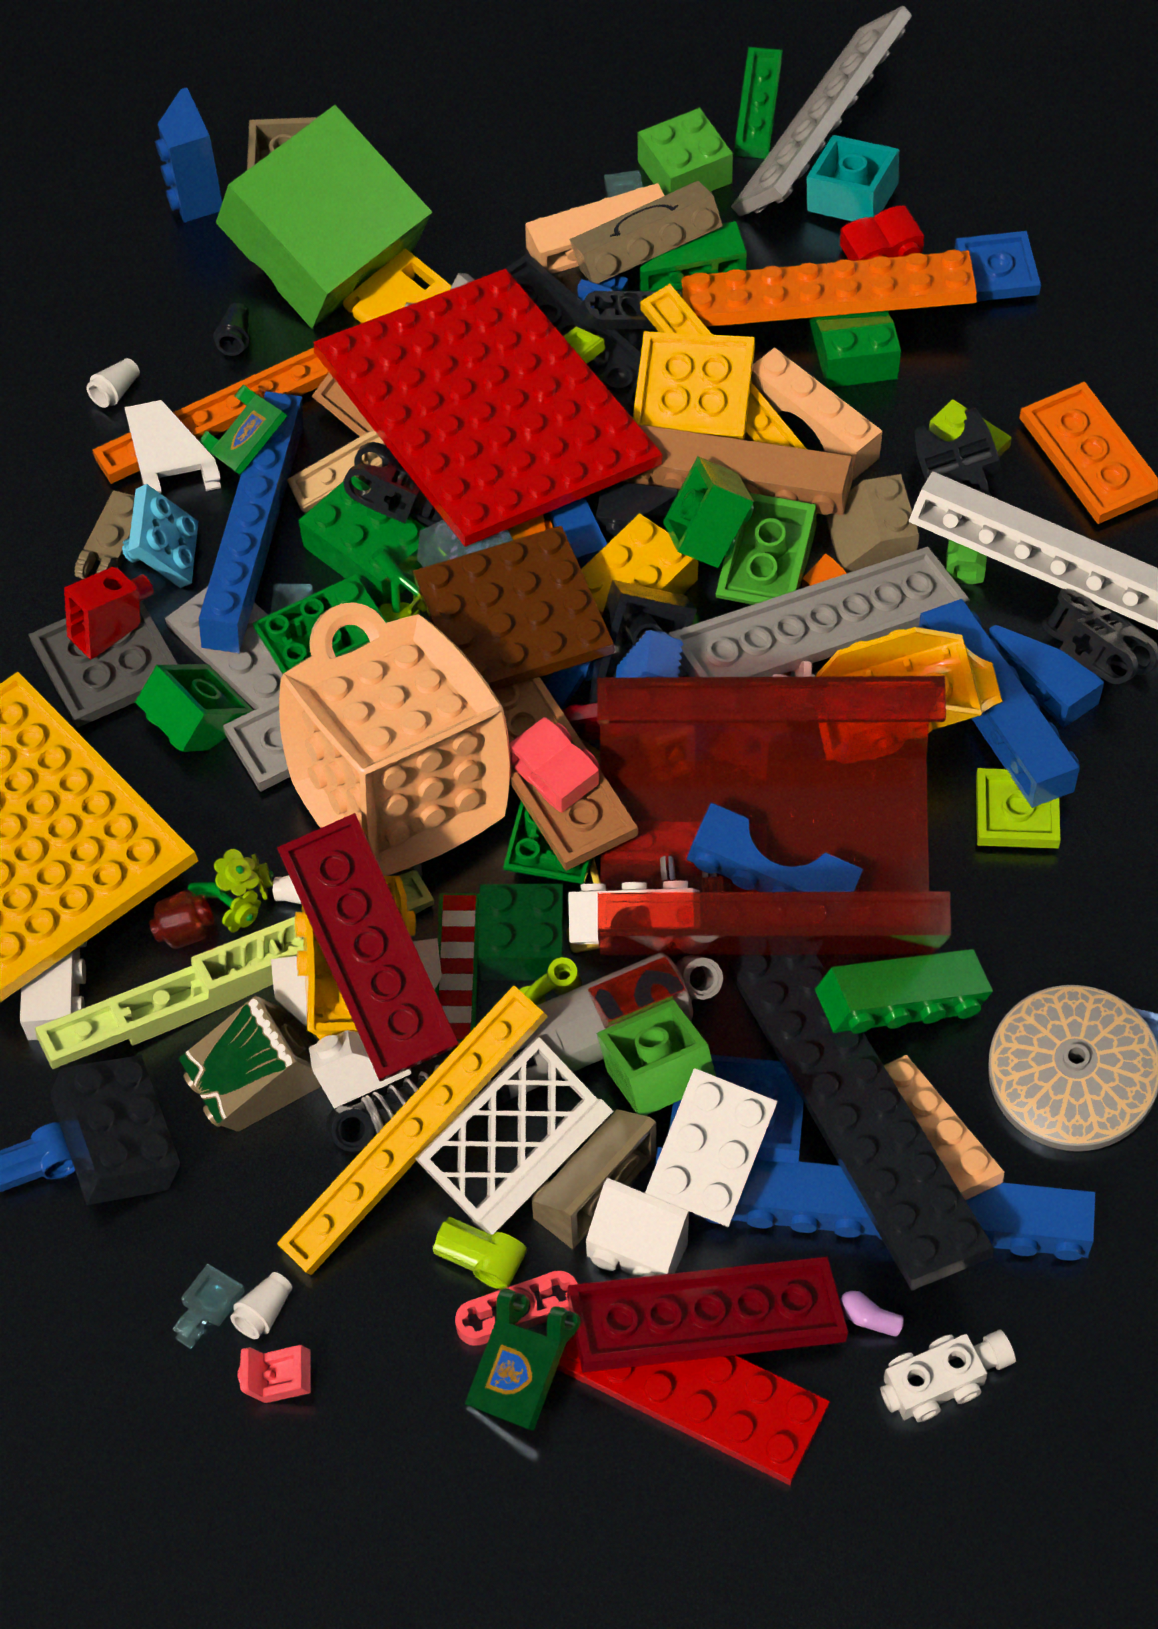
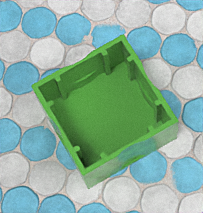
(322, 215)

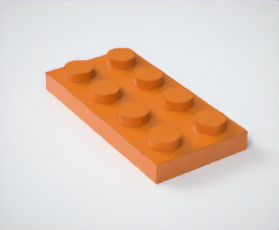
(1091, 452)

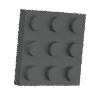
(110, 679)

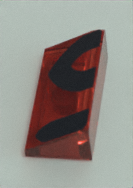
(636, 991)

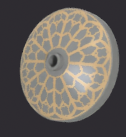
(1065, 1101)

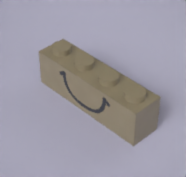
(646, 232)

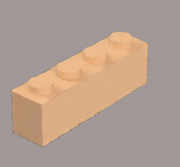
(550, 235)

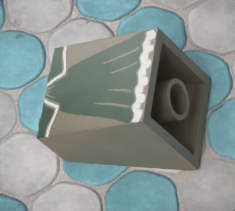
(251, 1065)

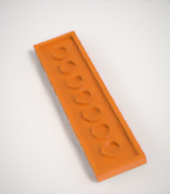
(831, 288)

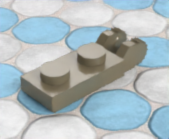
(107, 536)

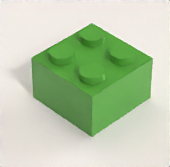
(685, 152)
(654, 1056)

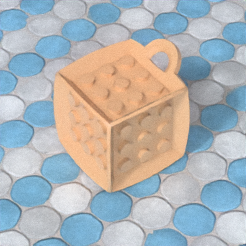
(395, 736)

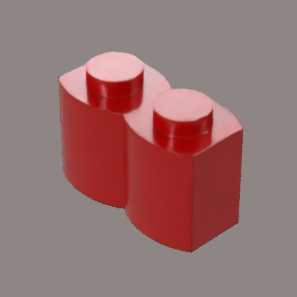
(886, 235)

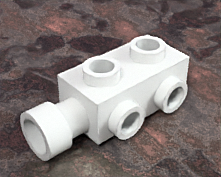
(940, 1378)

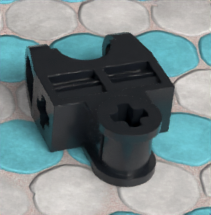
(967, 459)
(389, 485)
(1098, 637)

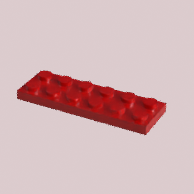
(718, 1403)

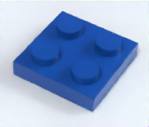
(1002, 265)

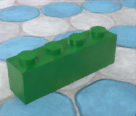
(903, 991)

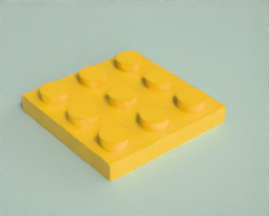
(695, 383)

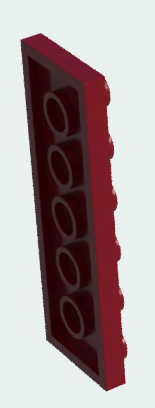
(367, 947)
(706, 1314)

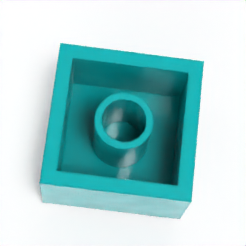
(852, 179)

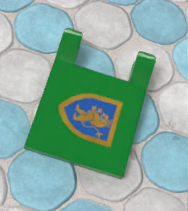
(246, 433)

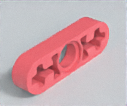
(482, 1306)

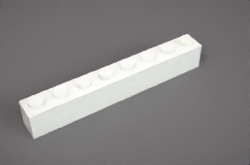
(1038, 547)

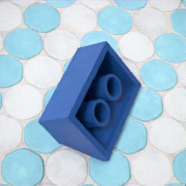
(188, 159)

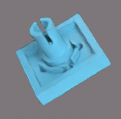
(159, 542)

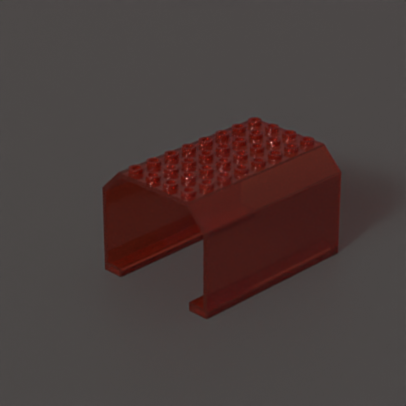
(813, 771)

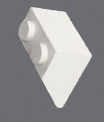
(636, 1232)

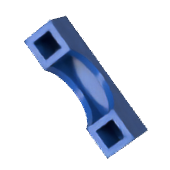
(726, 848)

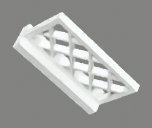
(540, 1162)

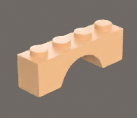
(833, 420)

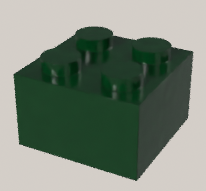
(519, 930)

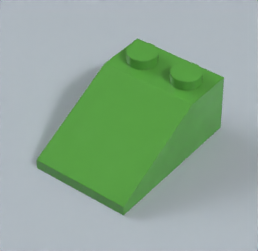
(769, 551)

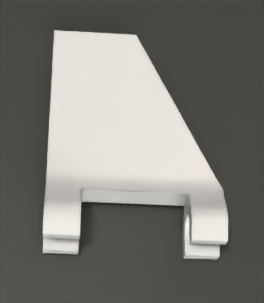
(167, 446)

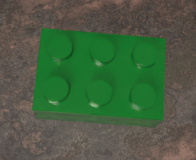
(349, 533)

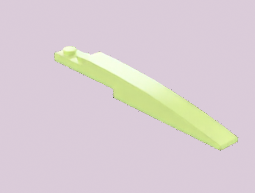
(211, 983)

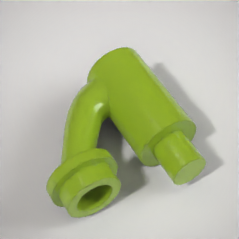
(561, 977)

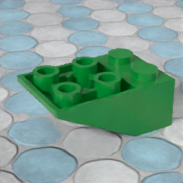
(289, 629)
(532, 855)

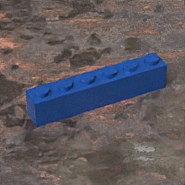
(1015, 727)

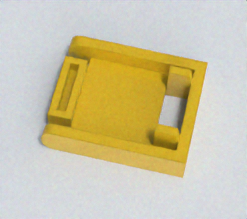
(393, 287)

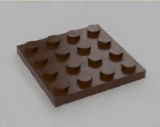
(516, 608)

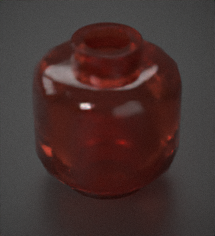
(181, 919)

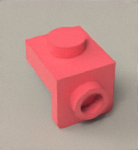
(275, 1373)

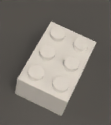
(711, 1147)

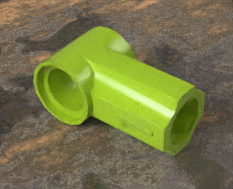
(490, 1257)

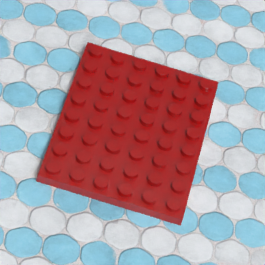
(486, 406)

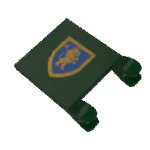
(519, 1362)

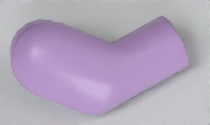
(867, 1314)

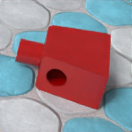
(104, 609)

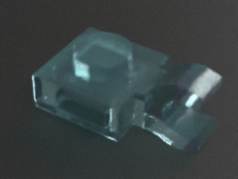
(208, 1299)

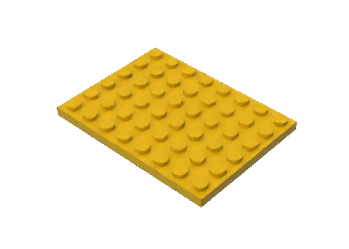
(71, 839)

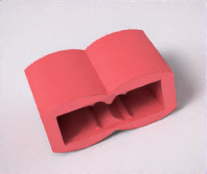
(554, 764)

